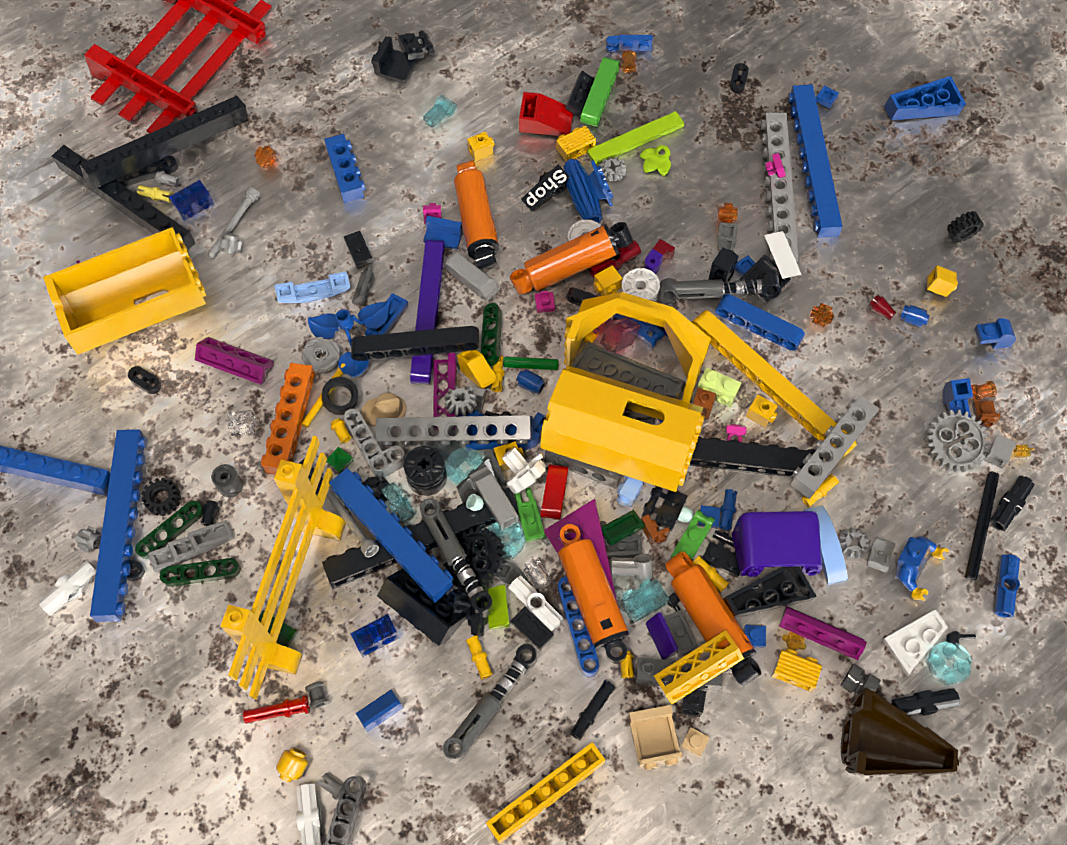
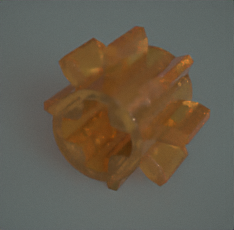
(265, 156)
(727, 213)
(822, 315)

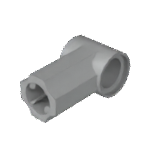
(639, 567)

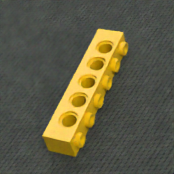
(545, 793)

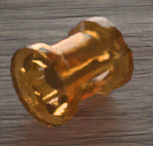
(629, 61)
(983, 390)

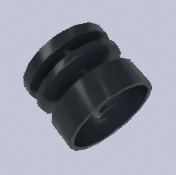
(428, 480)

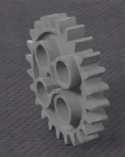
(948, 425)

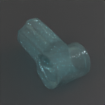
(442, 108)

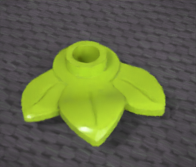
(655, 161)

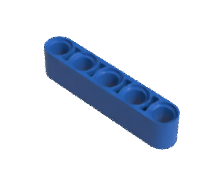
(760, 322)
(577, 636)

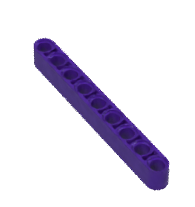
(428, 306)

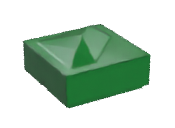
(339, 460)

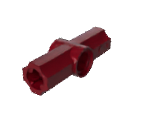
(626, 254)

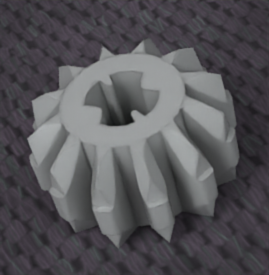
(460, 395)

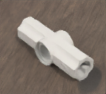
(68, 588)
(545, 612)
(308, 815)

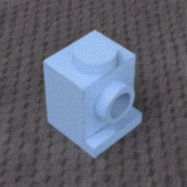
(629, 491)

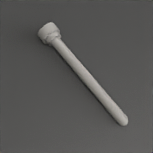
(250, 196)
(368, 546)

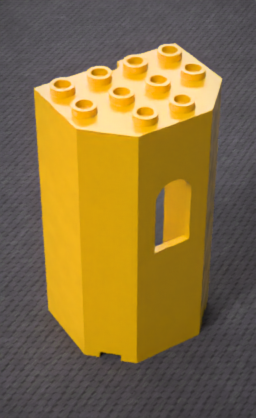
(99, 294)
(589, 426)

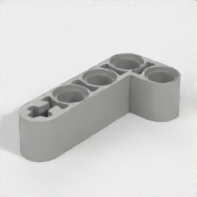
(368, 442)

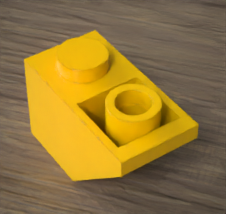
(476, 368)

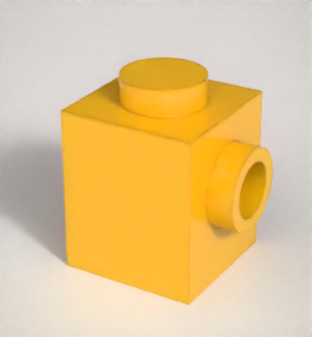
(480, 146)
(607, 281)
(942, 281)
(762, 411)
(501, 450)

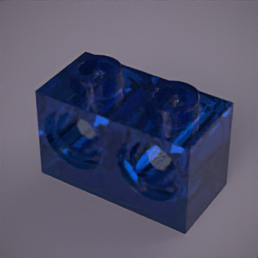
(191, 200)
(375, 635)

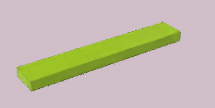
(636, 138)

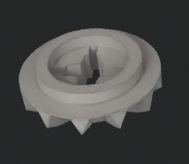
(620, 169)
(854, 551)

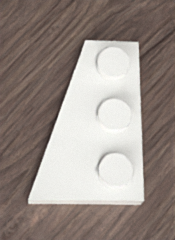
(915, 640)

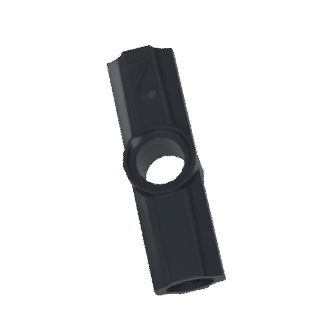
(1012, 503)
(928, 702)

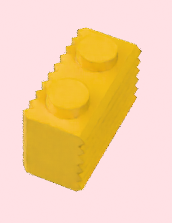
(575, 143)
(797, 670)

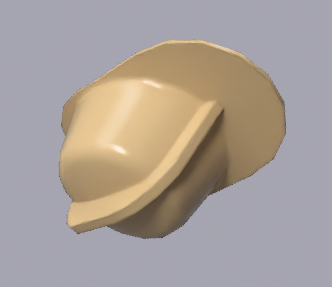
(384, 406)

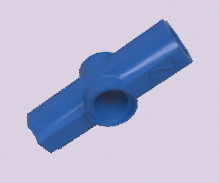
(1006, 597)

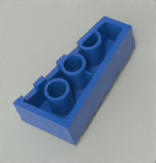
(925, 101)

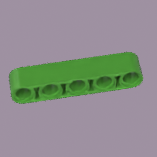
(600, 91)

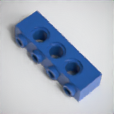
(344, 168)

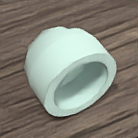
(474, 502)
(686, 515)

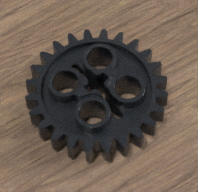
(477, 558)

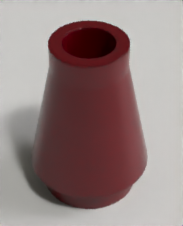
(882, 307)

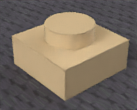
(695, 742)

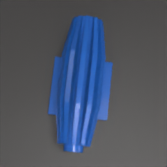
(587, 189)

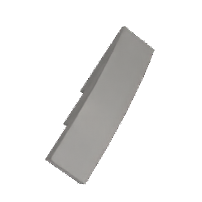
(189, 547)

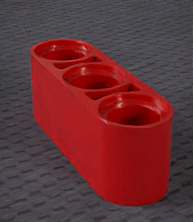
(554, 492)

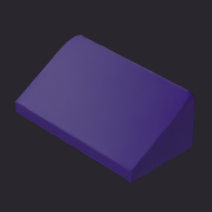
(661, 636)

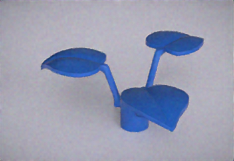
(325, 325)

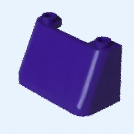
(777, 541)

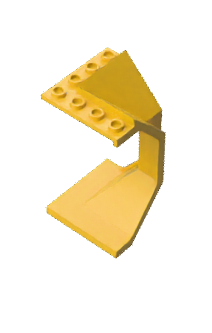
(687, 339)

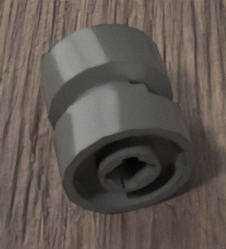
(227, 480)
(857, 680)

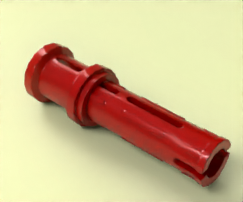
(286, 709)

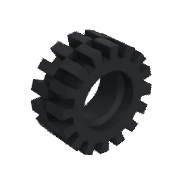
(965, 226)
(168, 504)

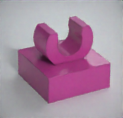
(776, 166)
(432, 210)
(544, 302)
(734, 429)

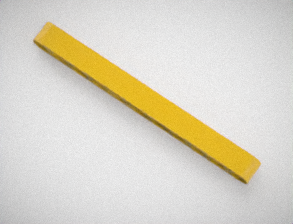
(766, 377)

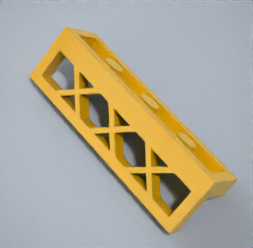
(703, 672)

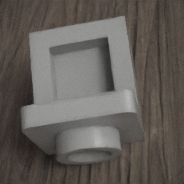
(880, 554)

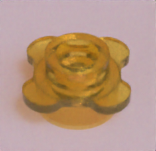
(1022, 451)
(794, 641)

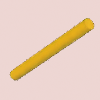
(318, 404)

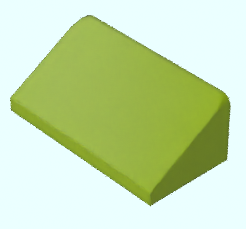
(499, 615)

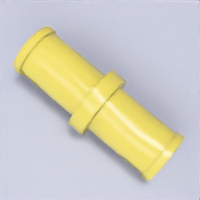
(155, 193)

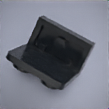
(391, 62)

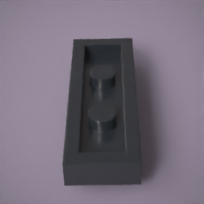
(579, 93)

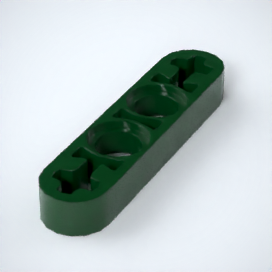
(495, 333)
(167, 526)
(200, 568)

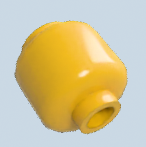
(292, 764)

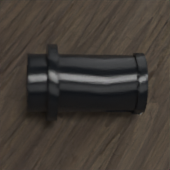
(209, 512)

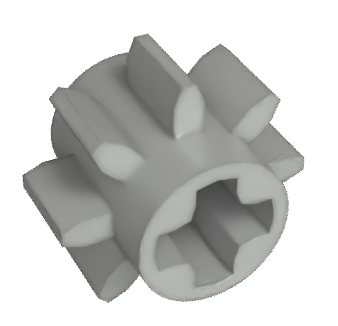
(230, 243)
(88, 539)

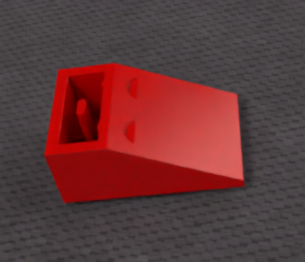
(544, 115)

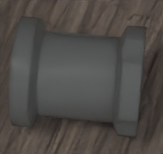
(316, 694)

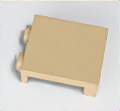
(654, 737)

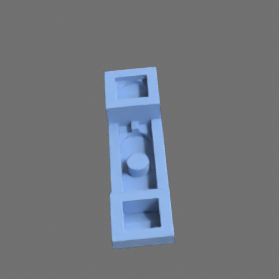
(314, 290)
(832, 556)

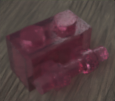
(617, 333)

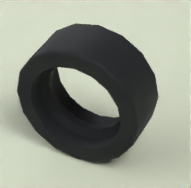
(339, 381)

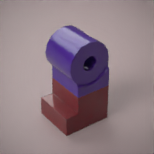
(658, 254)

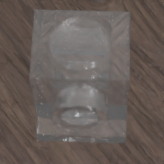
(241, 422)

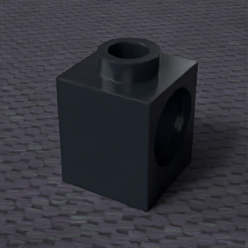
(693, 703)

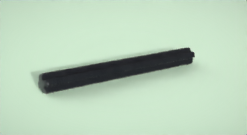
(982, 526)

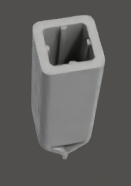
(472, 276)
(494, 498)

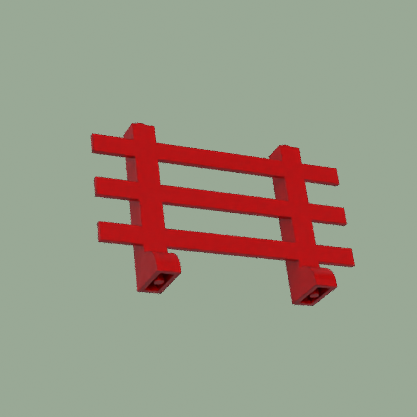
(152, 88)

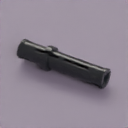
(587, 717)

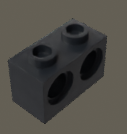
(724, 265)

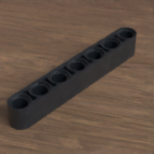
(415, 343)

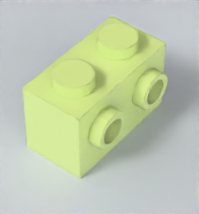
(724, 386)

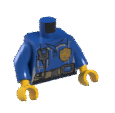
(913, 562)

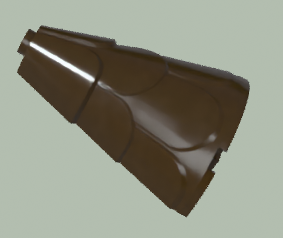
(891, 743)

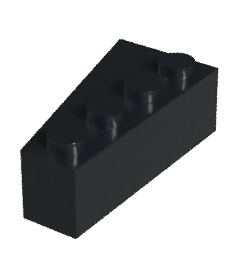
(776, 590)

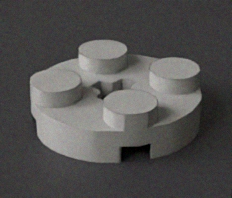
(324, 364)

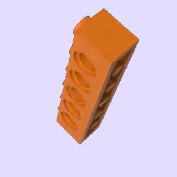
(295, 374)

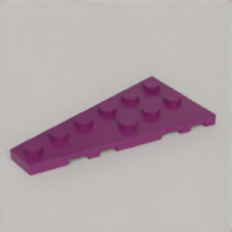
(589, 524)

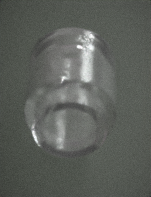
(537, 573)

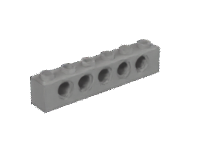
(807, 483)

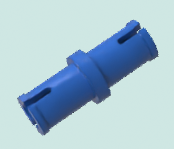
(728, 509)

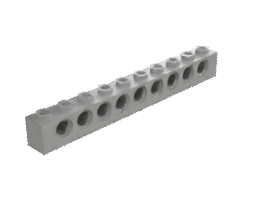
(779, 189)

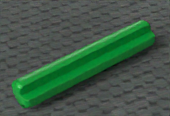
(531, 363)

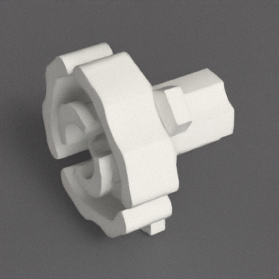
(522, 471)

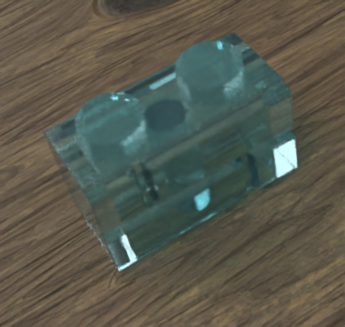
(644, 600)

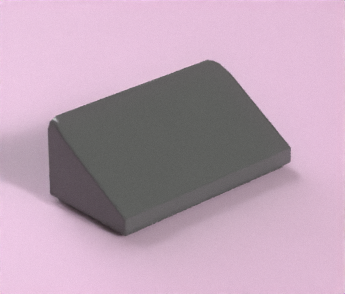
(363, 286)

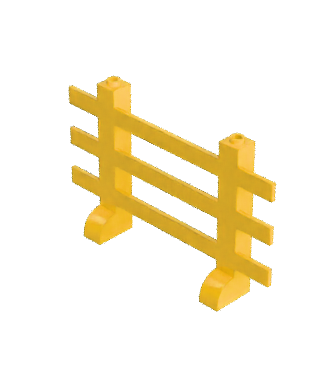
(311, 519)

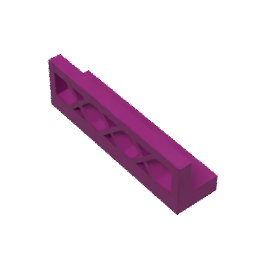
(232, 360)
(452, 381)
(822, 633)

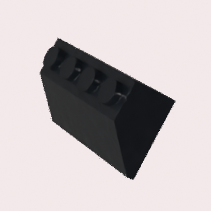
(414, 605)

